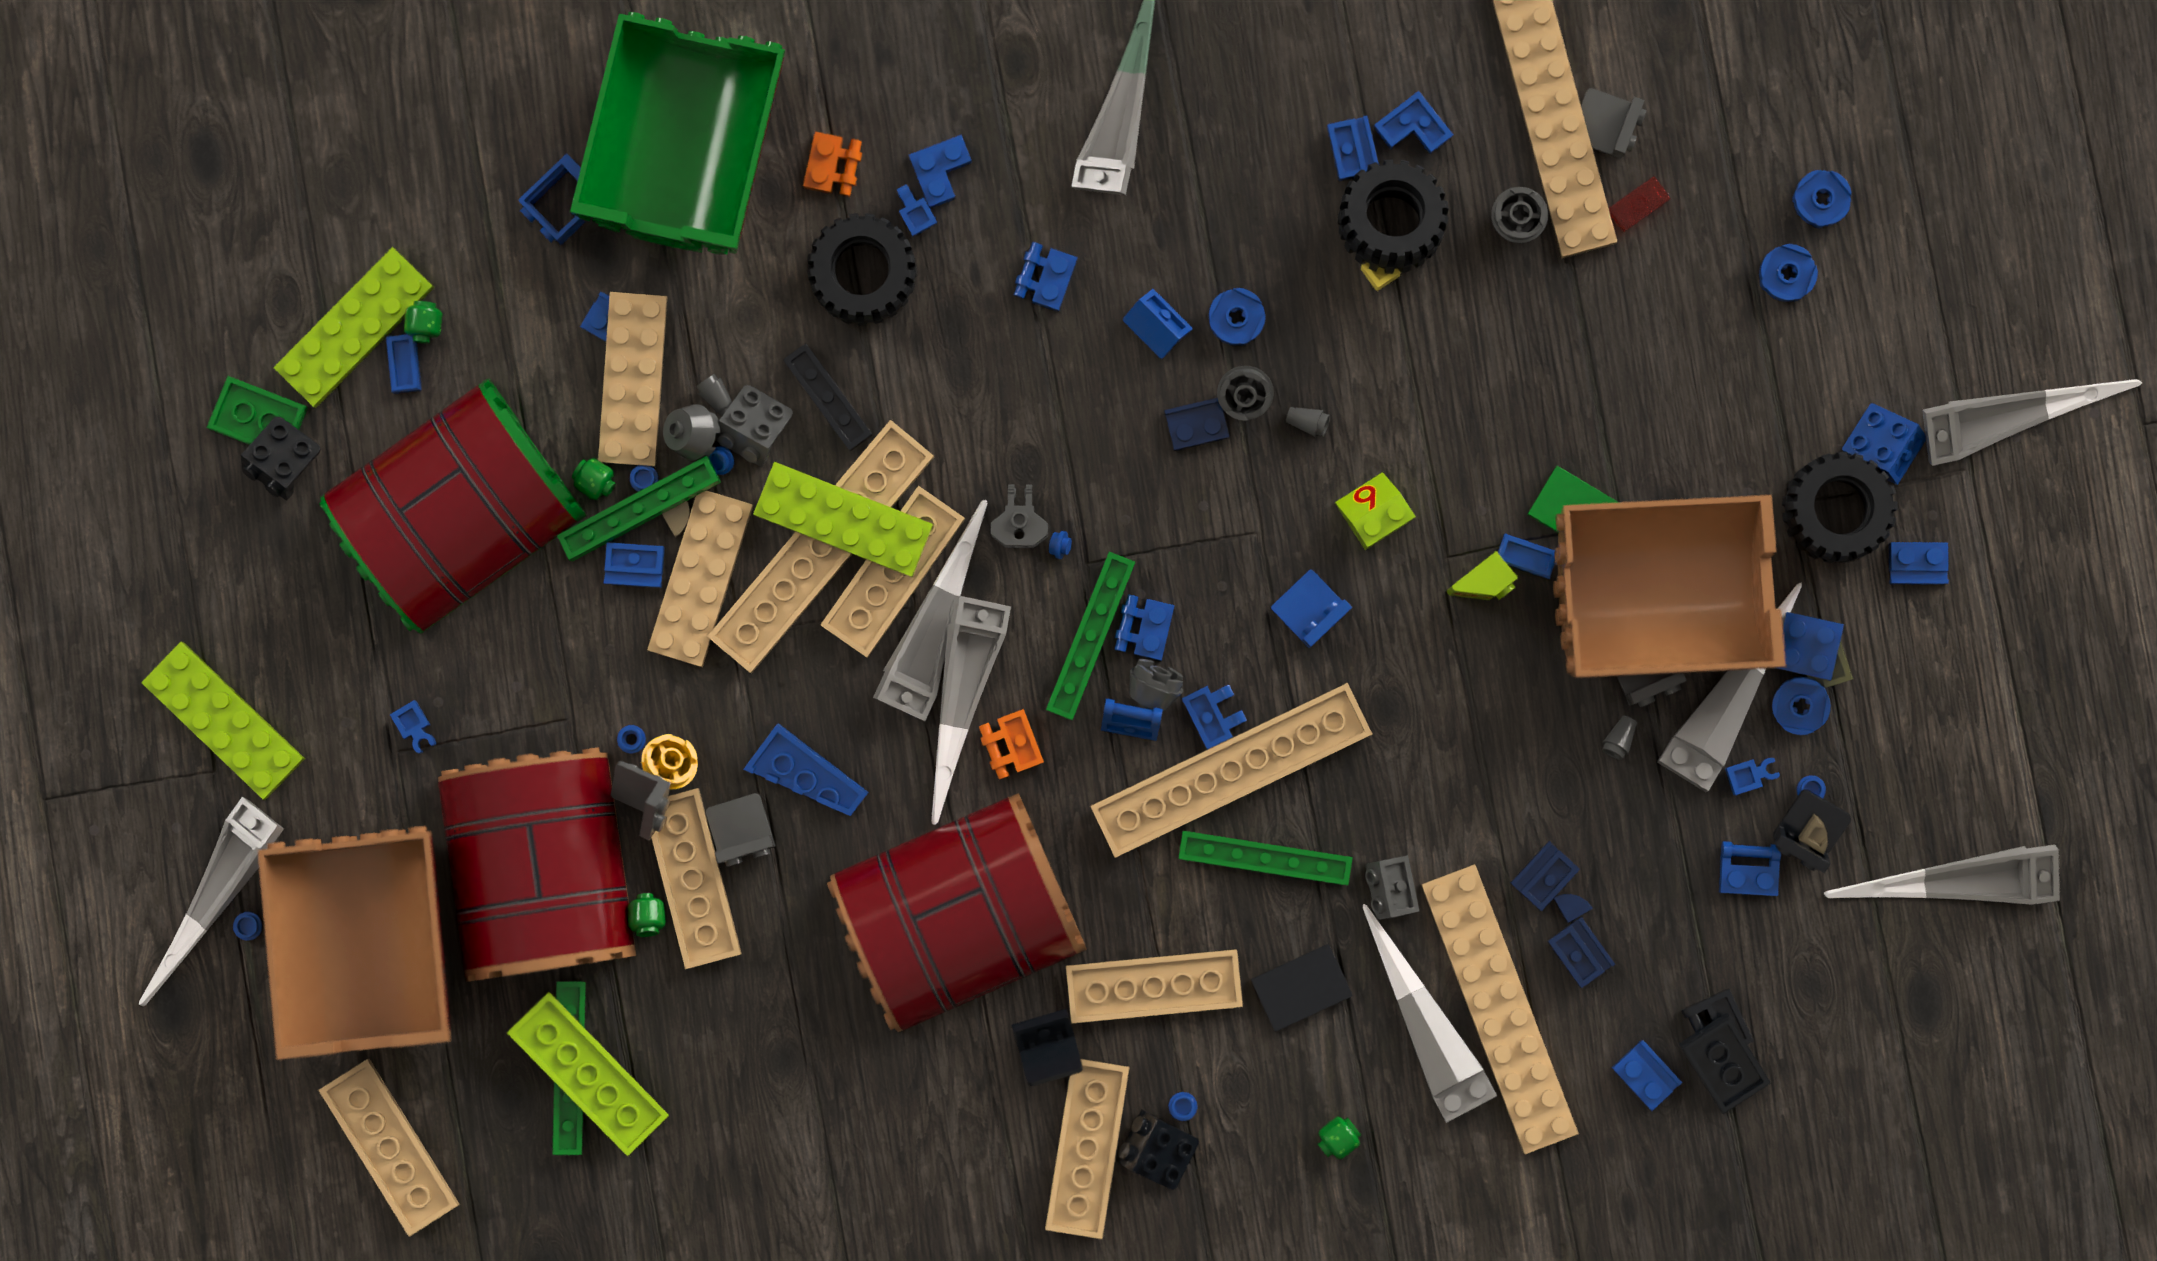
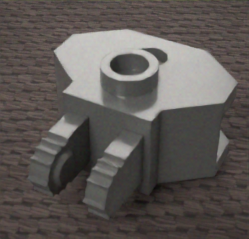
(1019, 519)

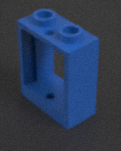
(564, 165)

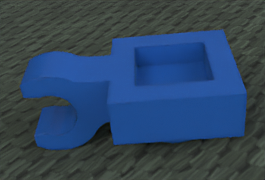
(916, 213)

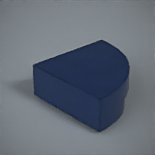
(1571, 906)

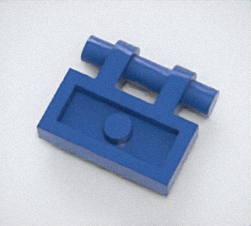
(1053, 280)
(1153, 628)

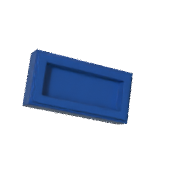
(403, 364)
(1527, 556)

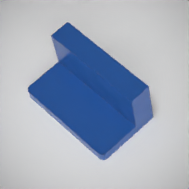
(1157, 323)

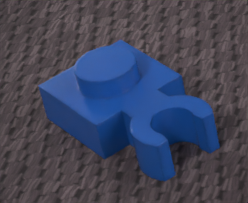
(412, 722)
(1747, 776)

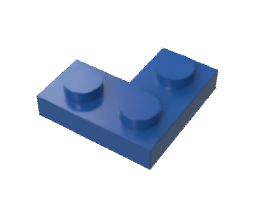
(1417, 117)
(933, 164)

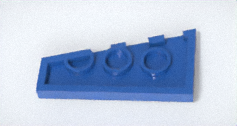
(798, 767)

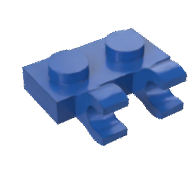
(1207, 716)

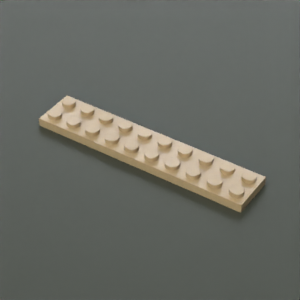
(1555, 125)
(807, 564)
(1231, 770)
(1499, 1009)

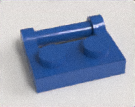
(1131, 720)
(1749, 879)

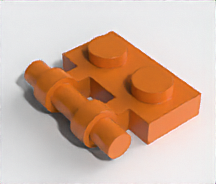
(823, 164)
(1019, 740)

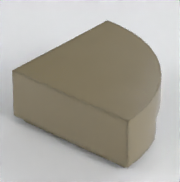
(678, 518)
(1815, 834)

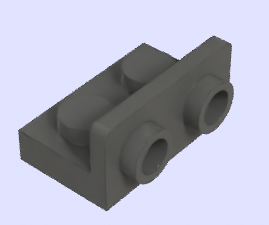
(1391, 887)

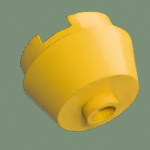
(670, 759)

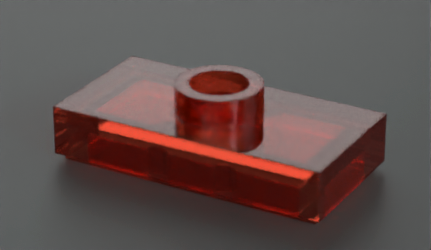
(1639, 204)

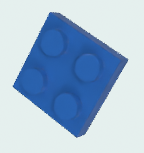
(1811, 645)

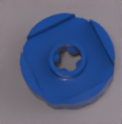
(1823, 182)
(1802, 265)
(1222, 324)
(1811, 718)

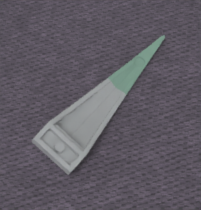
(1112, 143)

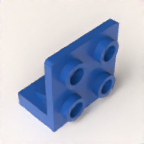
(1886, 440)
(1310, 608)

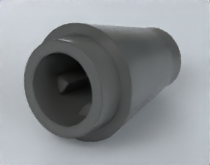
(715, 394)
(1309, 420)
(1619, 740)

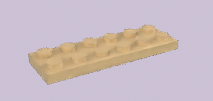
(632, 378)
(700, 577)
(880, 593)
(694, 883)
(1154, 986)
(389, 1147)
(1087, 1149)

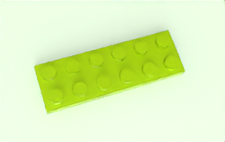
(353, 327)
(843, 519)
(223, 720)
(587, 1073)

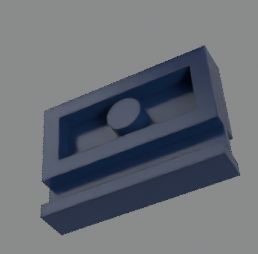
(1196, 424)
(1544, 876)
(1580, 952)

